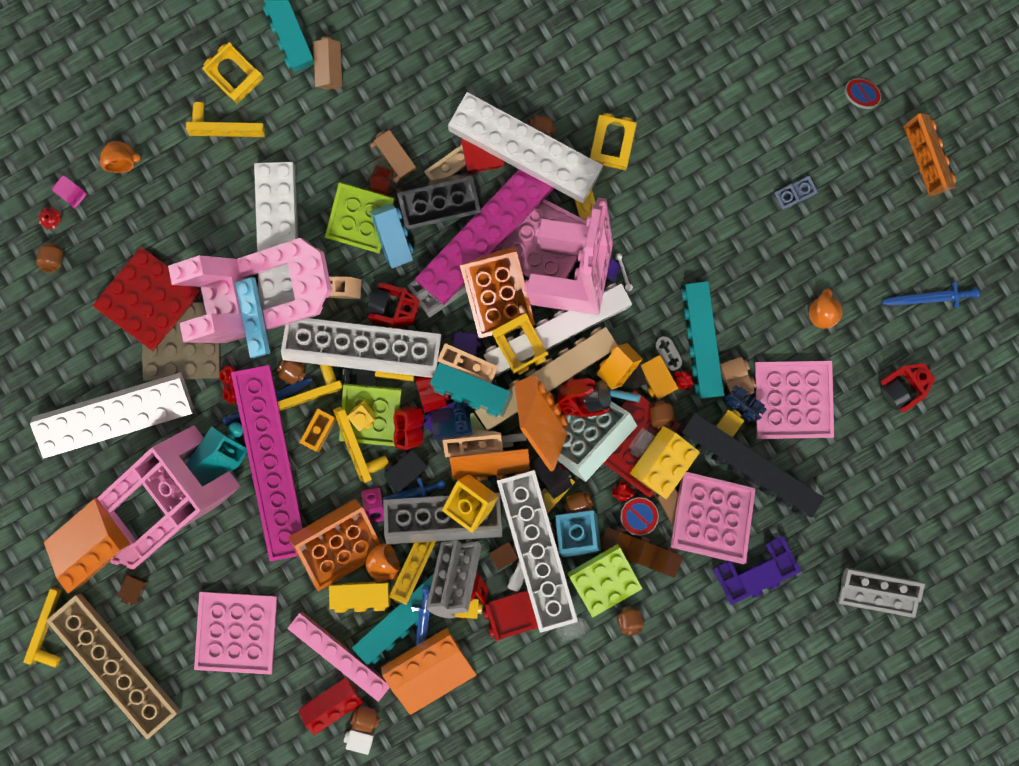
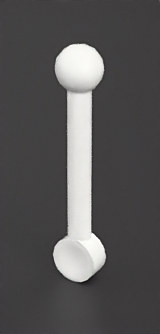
(628, 287)

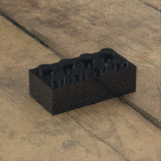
(438, 200)

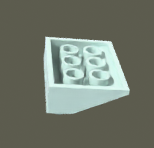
(594, 440)

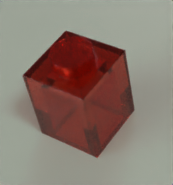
(381, 180)

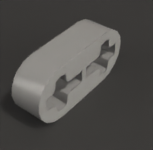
(672, 351)

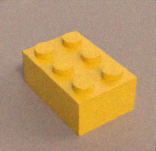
(664, 462)
(359, 596)

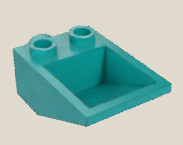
(217, 454)

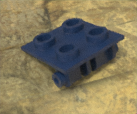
(735, 402)
(451, 421)

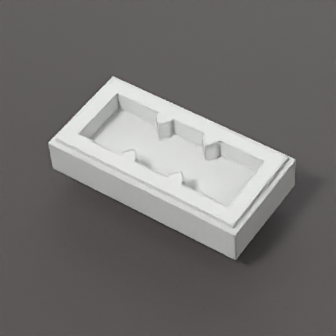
(508, 440)

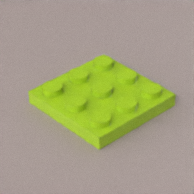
(351, 217)
(383, 402)
(605, 580)

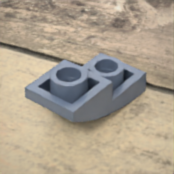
(796, 192)

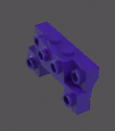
(759, 577)

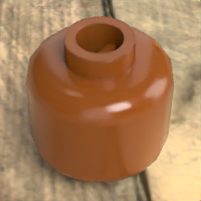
(542, 124)
(49, 258)
(290, 371)
(662, 415)
(579, 502)
(630, 621)
(364, 719)

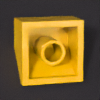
(470, 502)

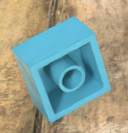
(578, 534)

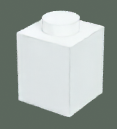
(358, 741)

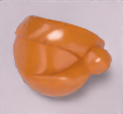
(118, 157)
(825, 310)
(383, 563)

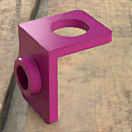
(69, 191)
(373, 504)

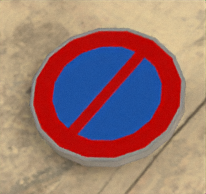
(862, 93)
(639, 516)

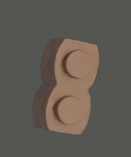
(735, 374)

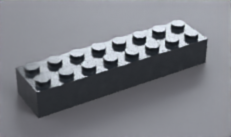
(751, 465)

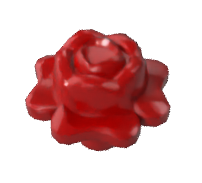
(49, 218)
(683, 380)
(622, 491)

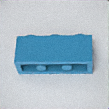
(392, 235)

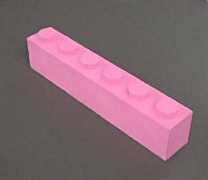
(339, 655)

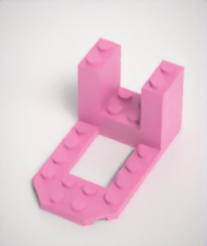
(592, 246)
(217, 282)
(172, 488)

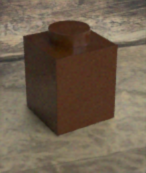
(504, 555)
(132, 589)

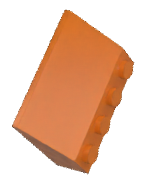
(929, 154)
(496, 290)
(541, 419)
(490, 464)
(335, 544)
(84, 546)
(427, 671)

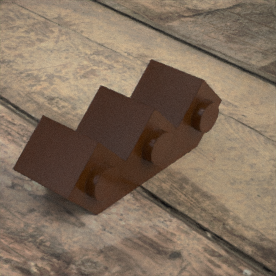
(642, 551)

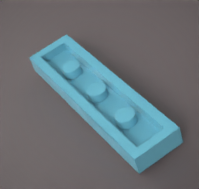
(252, 317)

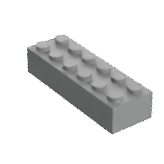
(424, 521)

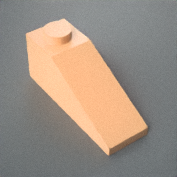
(345, 287)
(467, 363)
(476, 443)

